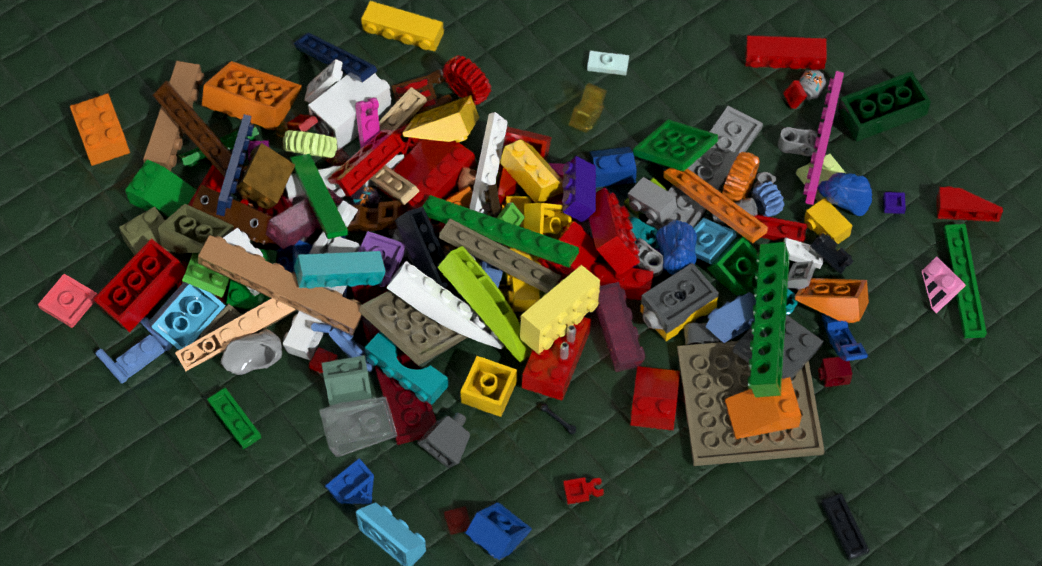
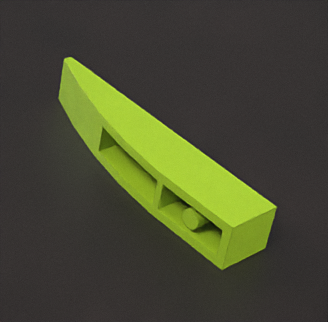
(485, 299)

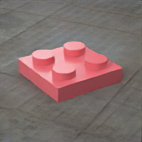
(68, 300)

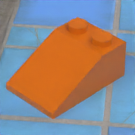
(836, 298)
(763, 414)

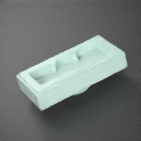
(608, 63)

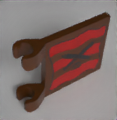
(424, 87)

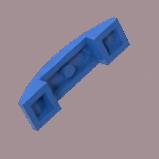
(842, 339)

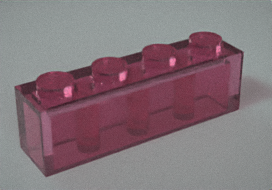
(296, 223)
(618, 328)

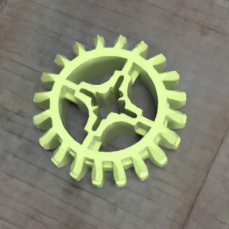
(309, 143)

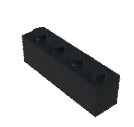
(422, 244)

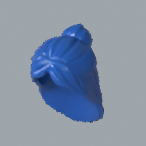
(848, 192)
(677, 245)

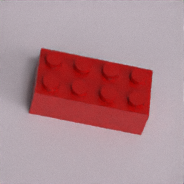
(613, 232)
(140, 285)

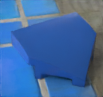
(353, 485)

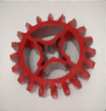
(466, 79)

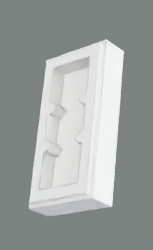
(802, 252)

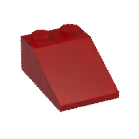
(655, 398)

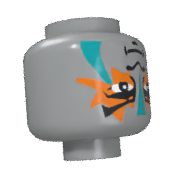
(812, 83)

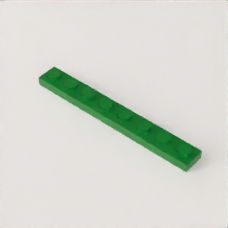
(502, 231)

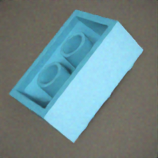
(186, 315)
(391, 534)

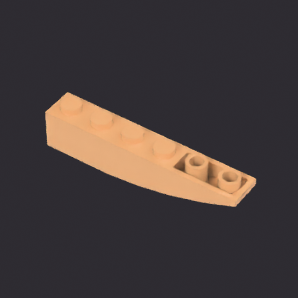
(245, 325)

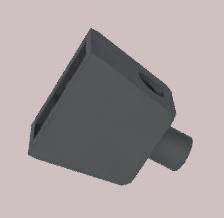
(446, 439)

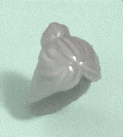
(252, 352)

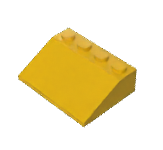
(445, 122)

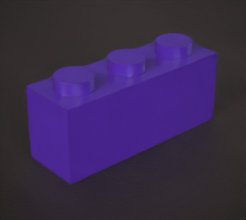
(579, 189)

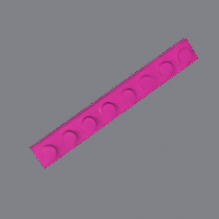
(821, 142)

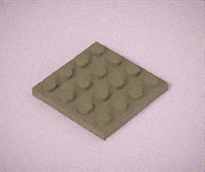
(409, 328)

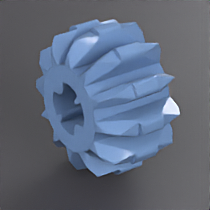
(768, 199)

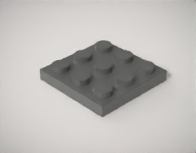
(798, 347)

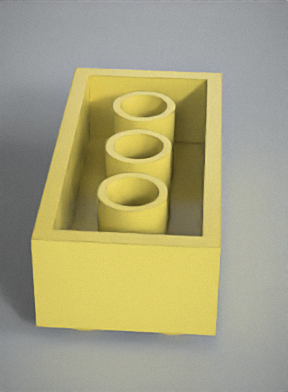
(559, 309)

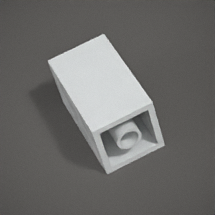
(337, 110)

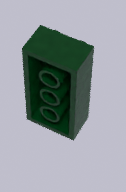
(884, 106)

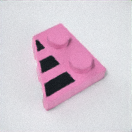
(940, 284)

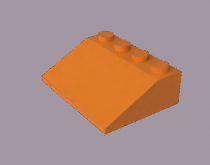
(250, 92)

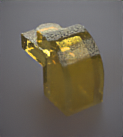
(589, 110)

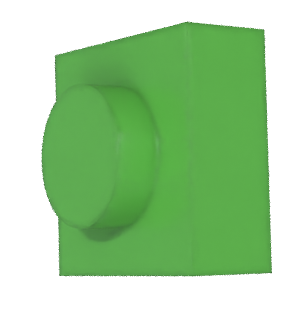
(511, 214)

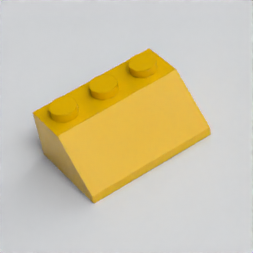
(531, 171)

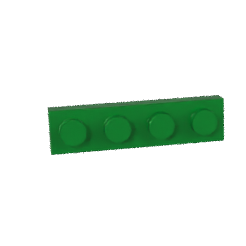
(193, 156)

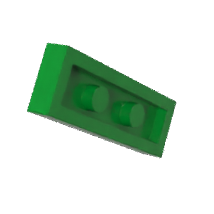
(234, 418)

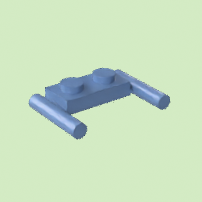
(344, 341)
(138, 355)

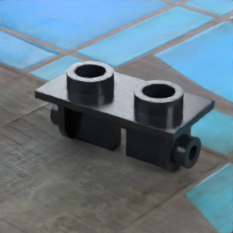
(825, 247)

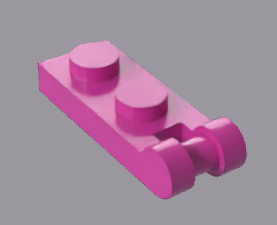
(367, 123)

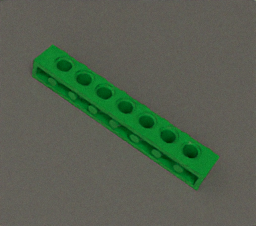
(770, 320)

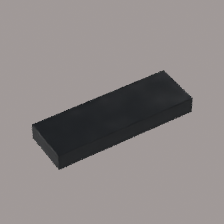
(845, 526)

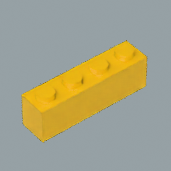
(402, 26)

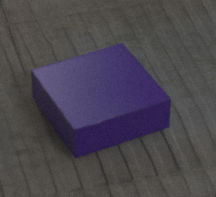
(894, 202)

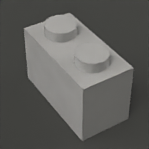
(652, 200)

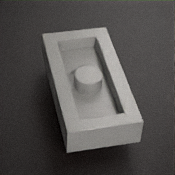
(800, 274)

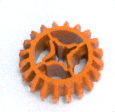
(741, 176)

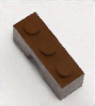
(377, 218)

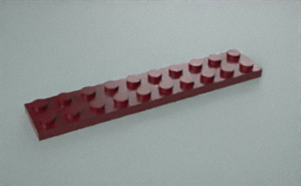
(410, 415)

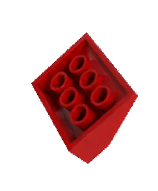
(433, 169)

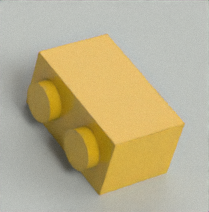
(828, 220)

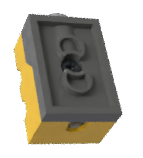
(678, 301)

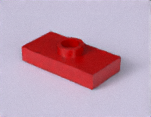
(302, 122)

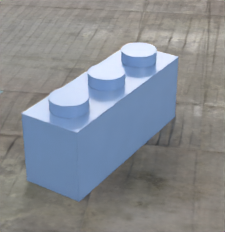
(732, 318)

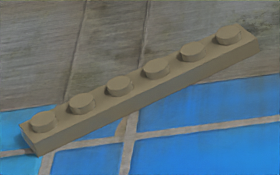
(500, 256)

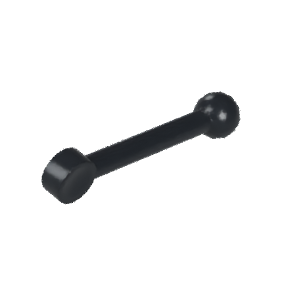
(571, 428)

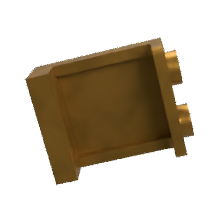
(265, 177)

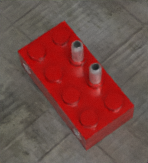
(553, 368)

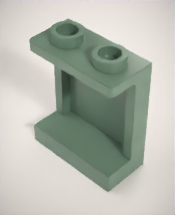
(346, 380)

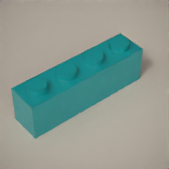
(339, 269)

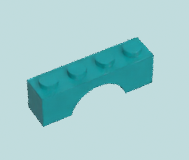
(425, 383)

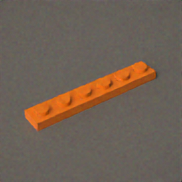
(717, 203)

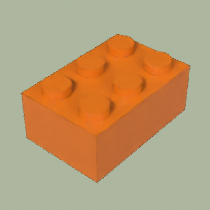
(100, 129)

